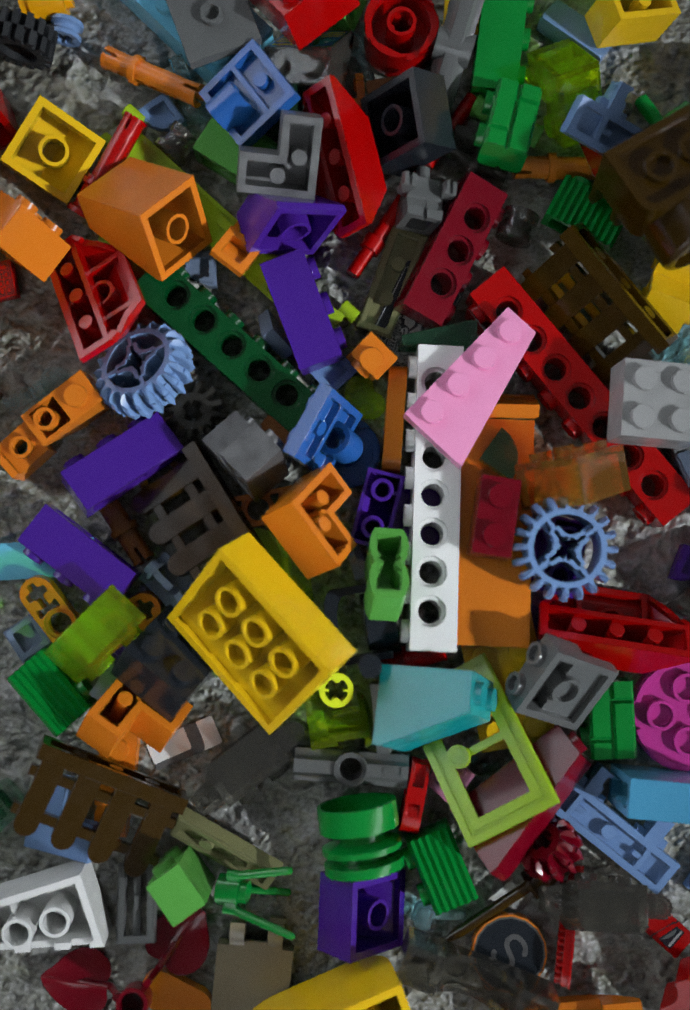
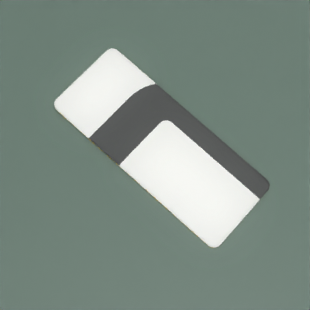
(187, 742)

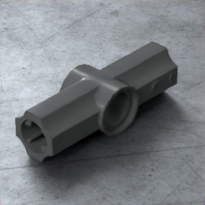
(456, 43)
(376, 769)

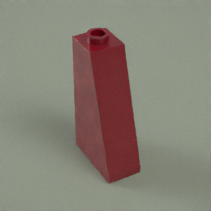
(564, 766)

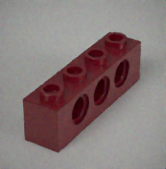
(417, 298)

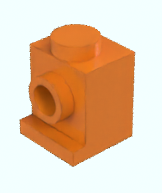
(371, 357)
(23, 465)

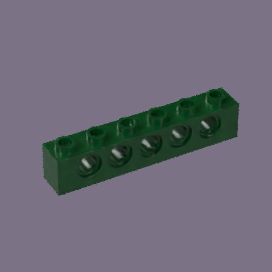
(211, 345)

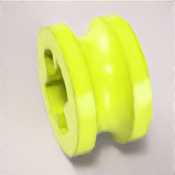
(334, 701)

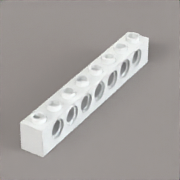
(441, 635)

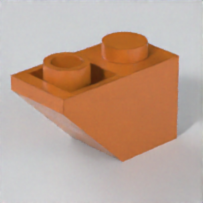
(66, 409)

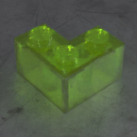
(562, 74)
(88, 642)

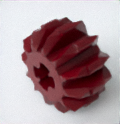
(554, 852)

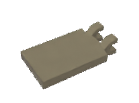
(250, 969)

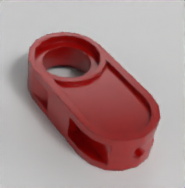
(414, 795)

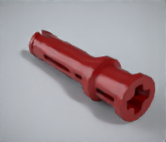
(114, 154)

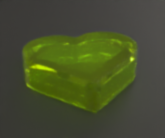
(361, 395)

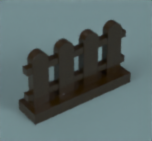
(605, 276)
(200, 508)
(93, 772)

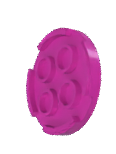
(664, 716)

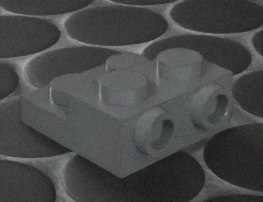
(558, 682)

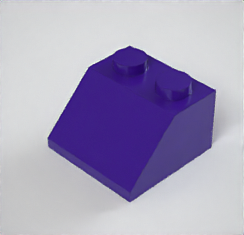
(287, 223)
(361, 916)

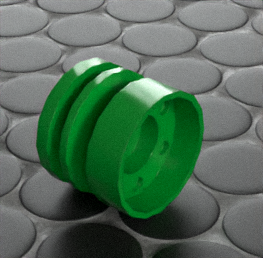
(360, 835)

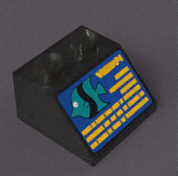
(318, 59)

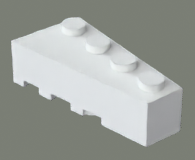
(53, 909)

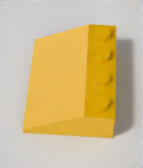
(259, 632)

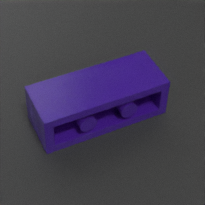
(304, 310)
(120, 463)
(76, 555)

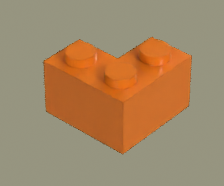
(29, 238)
(307, 521)
(124, 711)

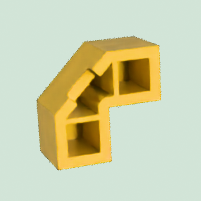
(670, 294)

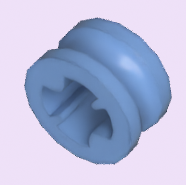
(68, 29)

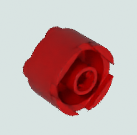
(399, 34)

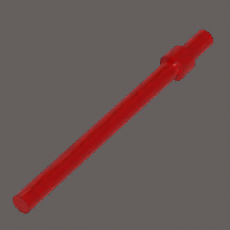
(374, 242)

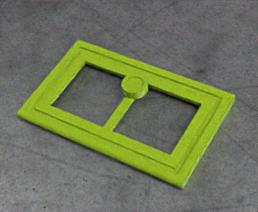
(444, 764)

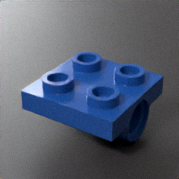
(248, 95)
(320, 429)

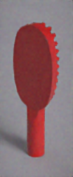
(565, 948)

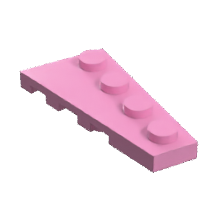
(467, 392)

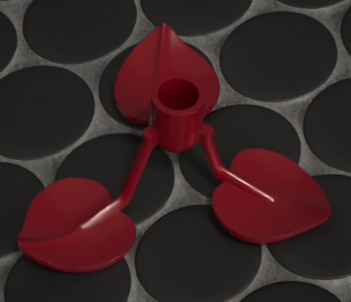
(83, 974)

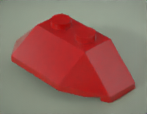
(347, 157)
(96, 295)
(619, 628)

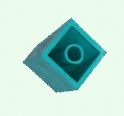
(428, 705)

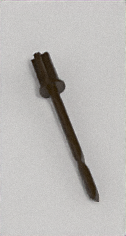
(530, 885)

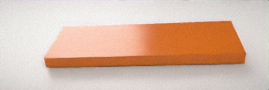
(490, 595)

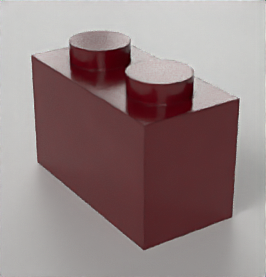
(494, 517)

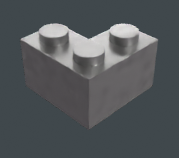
(289, 168)
(248, 454)

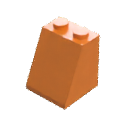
(148, 215)

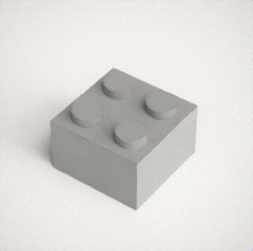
(649, 404)

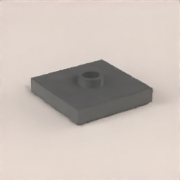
(213, 28)

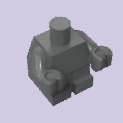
(422, 201)

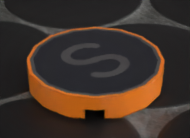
(512, 940)

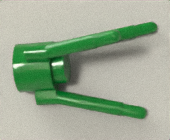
(234, 890)

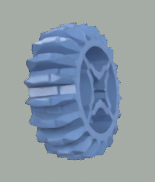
(145, 371)
(575, 563)

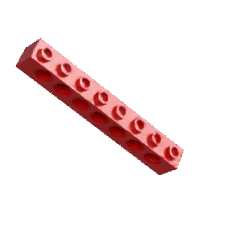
(503, 291)

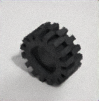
(26, 39)

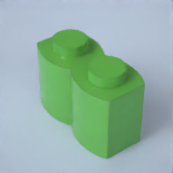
(386, 574)

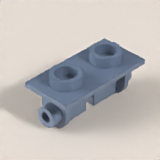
(164, 584)

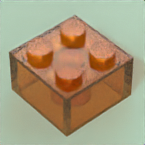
(573, 474)

